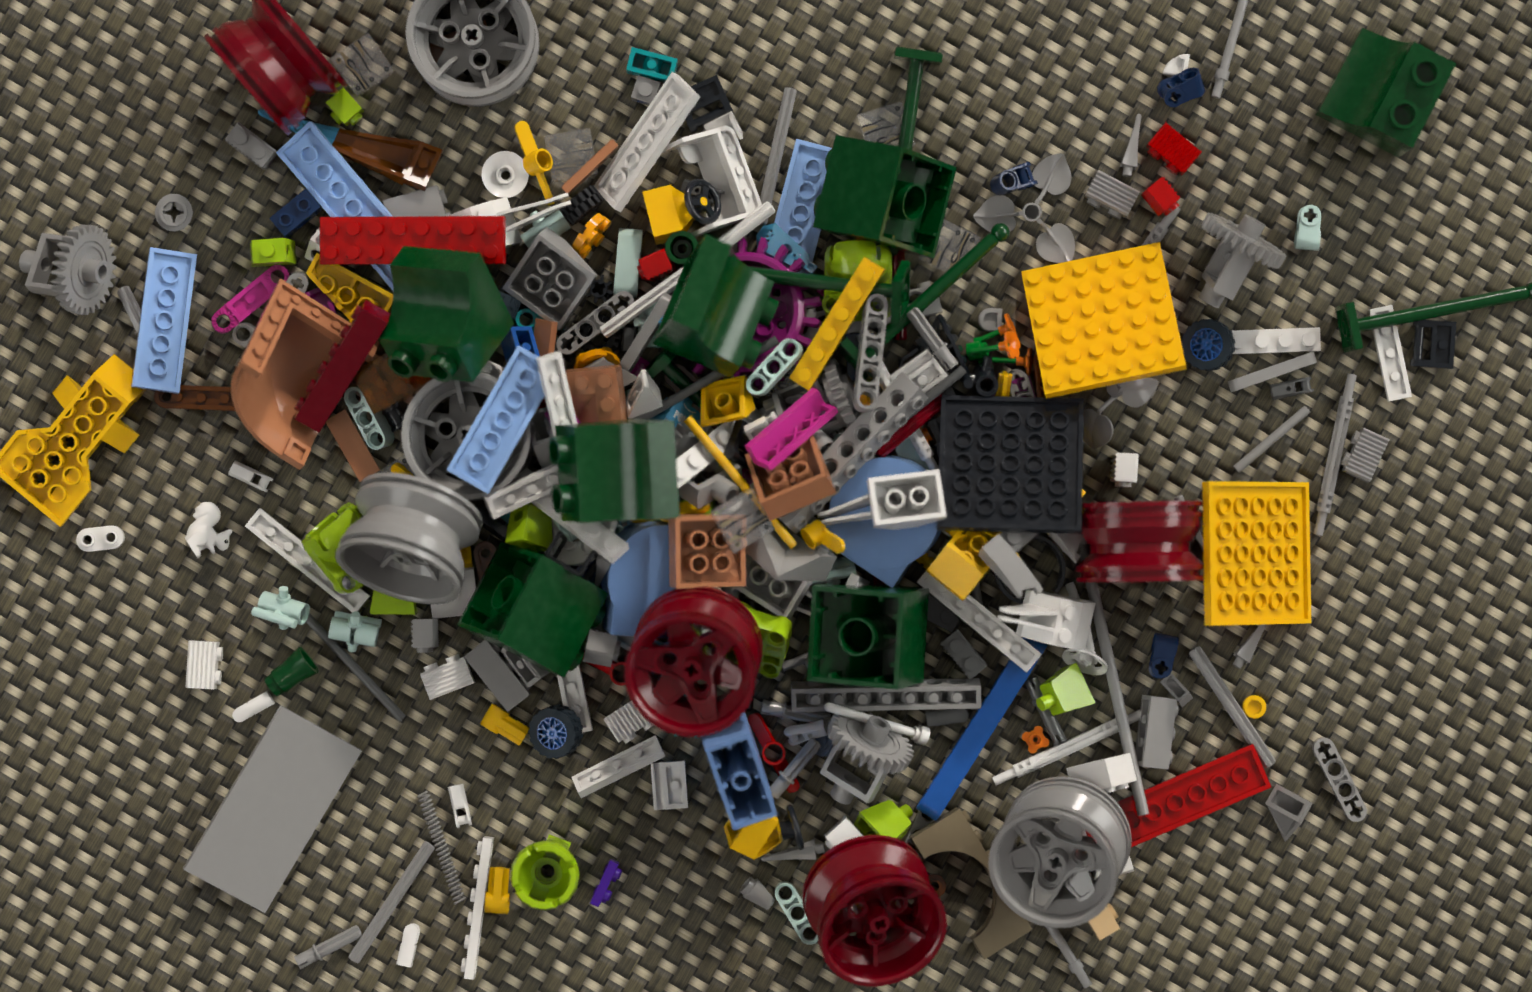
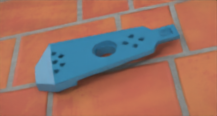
(782, 238)

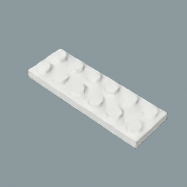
(646, 141)

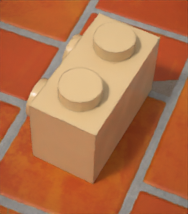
(1104, 923)

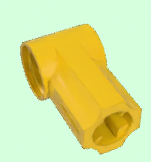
(500, 722)
(497, 897)

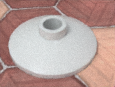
(496, 165)

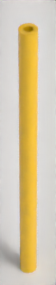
(734, 474)

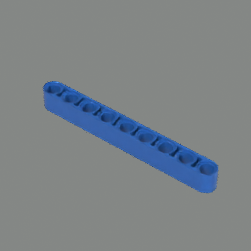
(975, 736)

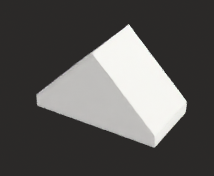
(643, 396)

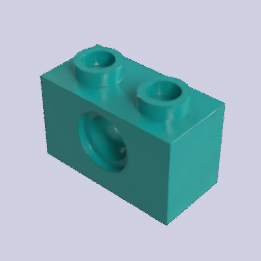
(651, 65)

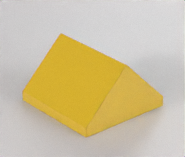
(725, 401)

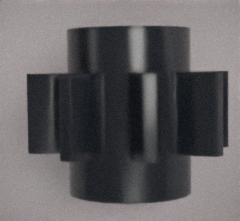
(601, 282)

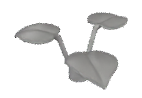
(1056, 243)
(1099, 428)

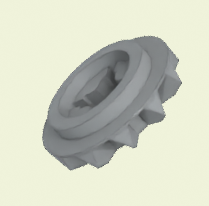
(166, 204)

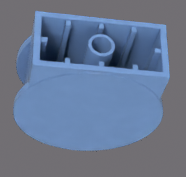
(881, 551)
(636, 577)
(740, 774)

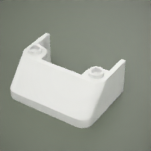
(725, 169)

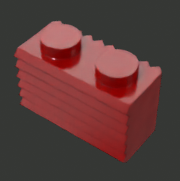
(1173, 149)
(1161, 197)
(656, 266)

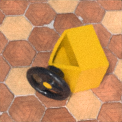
(675, 211)
(764, 835)

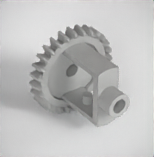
(1235, 256)
(81, 271)
(718, 487)
(871, 744)

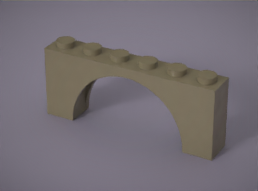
(955, 834)

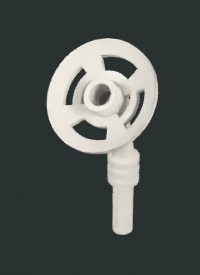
(1085, 657)

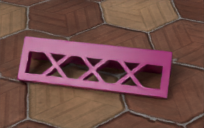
(788, 428)

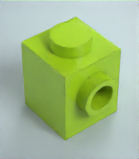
(345, 108)

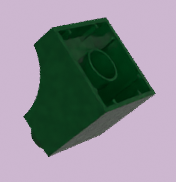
(1385, 91)
(884, 195)
(716, 310)
(443, 315)
(615, 470)
(534, 609)
(868, 635)

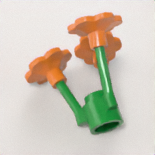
(1011, 344)

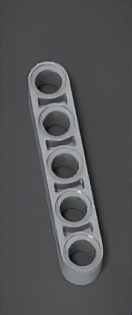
(876, 343)

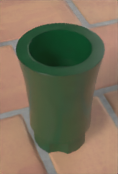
(679, 239)
(291, 672)

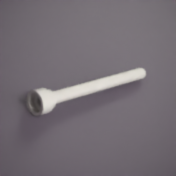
(918, 734)

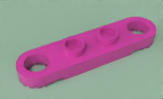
(248, 300)

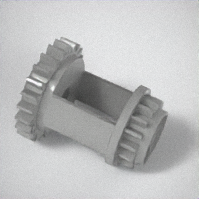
(838, 390)

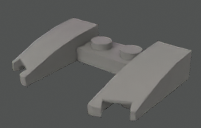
(1006, 564)

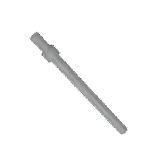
(1222, 73)
(1075, 965)

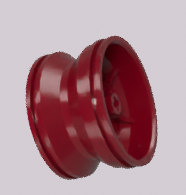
(275, 62)
(1140, 541)
(663, 699)
(865, 891)

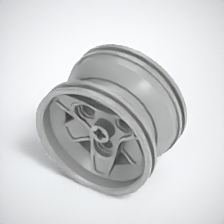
(461, 51)
(462, 413)
(409, 538)
(1024, 872)

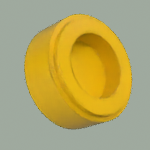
(1254, 706)

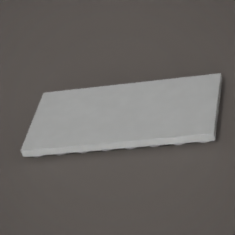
(272, 809)

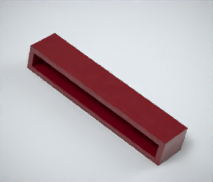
(342, 365)

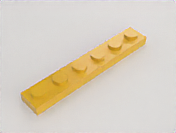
(837, 323)

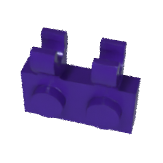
(601, 893)

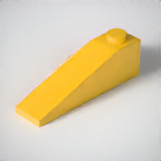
(348, 288)

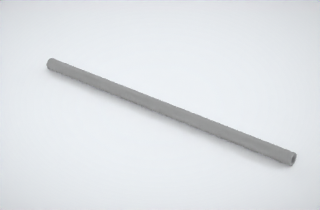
(1114, 687)

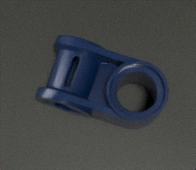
(1184, 87)
(1017, 178)
(1163, 650)

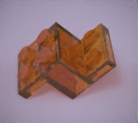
(384, 387)

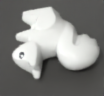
(201, 531)

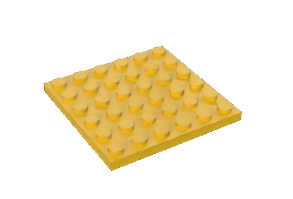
(1103, 320)
(1256, 553)

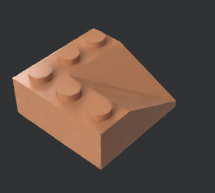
(597, 393)
(793, 482)
(701, 554)

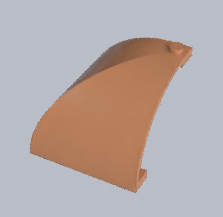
(278, 366)

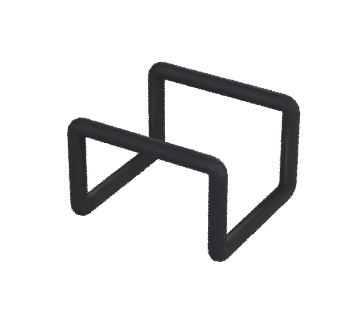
(554, 558)

